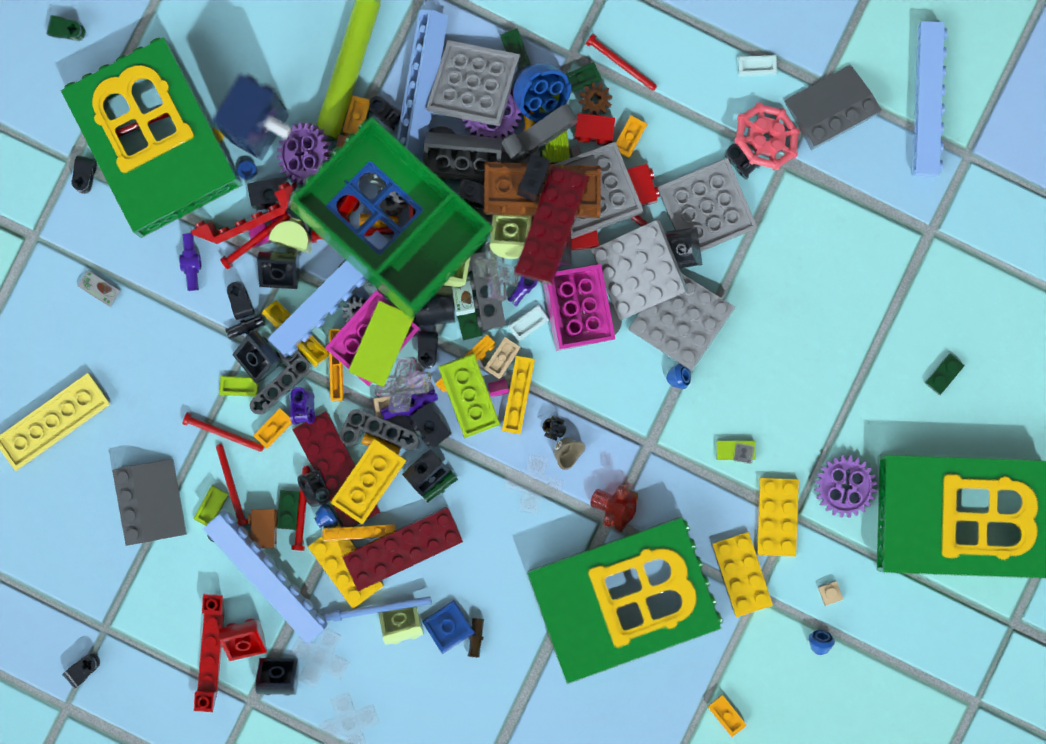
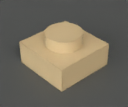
(379, 403)
(830, 593)

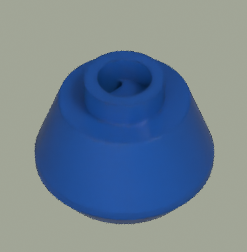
(679, 377)
(326, 517)
(821, 642)

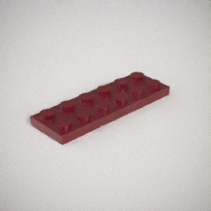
(551, 225)
(330, 456)
(402, 548)

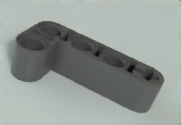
(539, 134)
(283, 389)
(384, 428)

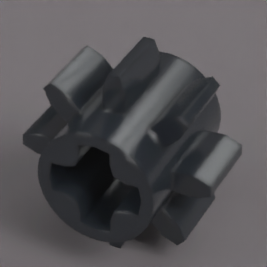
(554, 428)

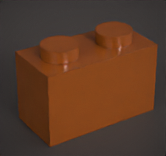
(263, 527)

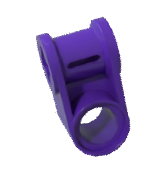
(302, 407)

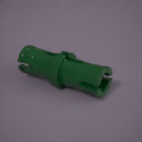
(440, 487)

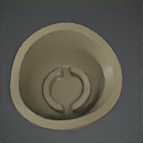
(567, 452)

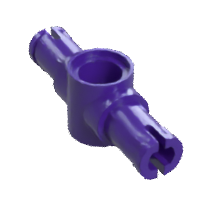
(190, 262)
(521, 290)
(417, 401)

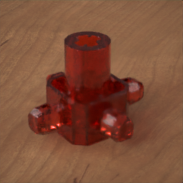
(618, 507)

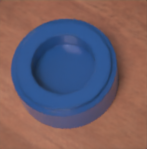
(247, 170)

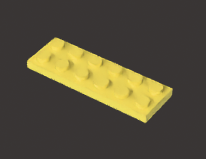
(52, 421)

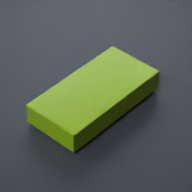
(238, 386)
(725, 449)
(211, 505)

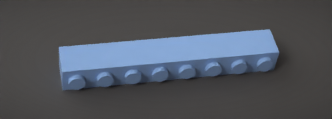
(420, 80)
(929, 99)
(320, 304)
(266, 576)

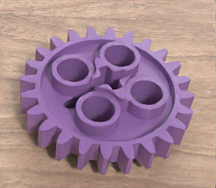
(507, 124)
(298, 149)
(862, 489)

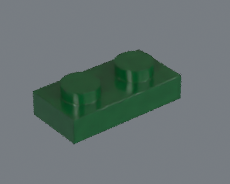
(513, 43)
(583, 77)
(469, 326)
(944, 374)
(288, 509)

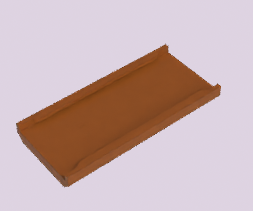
(504, 179)

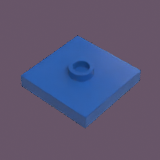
(448, 627)

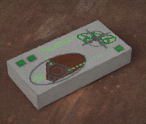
(99, 288)

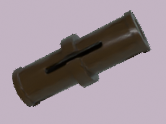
(476, 638)

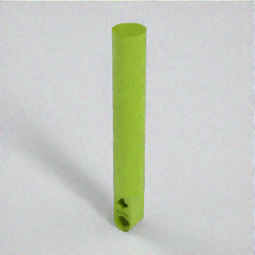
(347, 67)

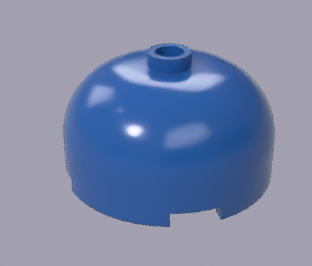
(533, 86)

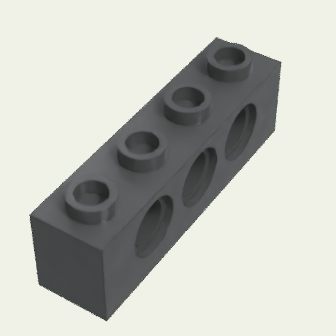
(488, 322)

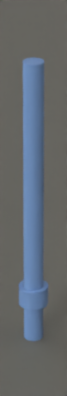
(338, 615)

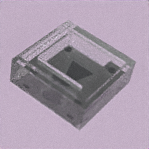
(743, 453)

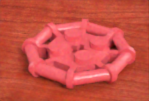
(774, 129)

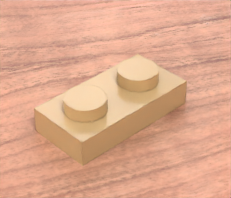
(502, 358)

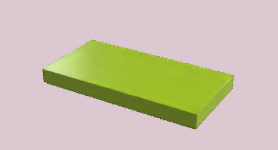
(381, 344)
(469, 395)

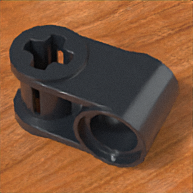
(386, 113)
(741, 162)
(83, 171)
(241, 304)
(427, 346)
(314, 487)
(80, 671)

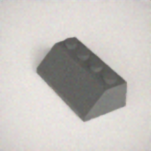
(460, 155)

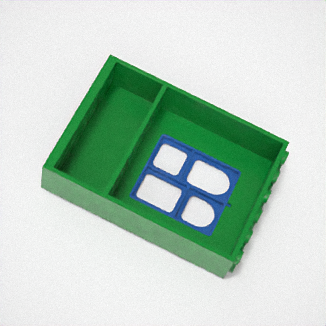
(424, 249)

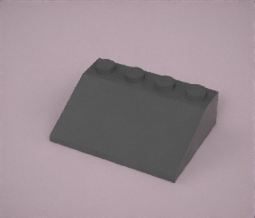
(832, 107)
(149, 502)

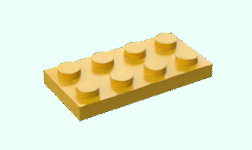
(368, 481)
(777, 517)
(330, 558)
(742, 574)

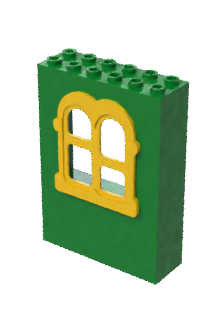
(170, 174)
(921, 516)
(584, 616)

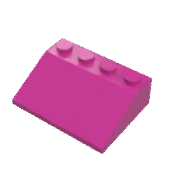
(579, 308)
(348, 339)

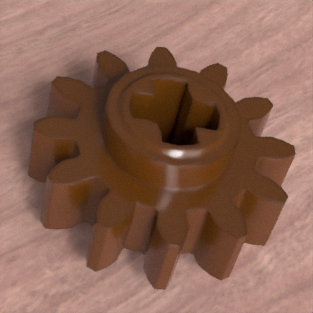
(588, 96)

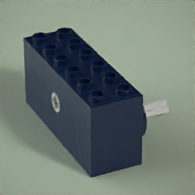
(252, 116)

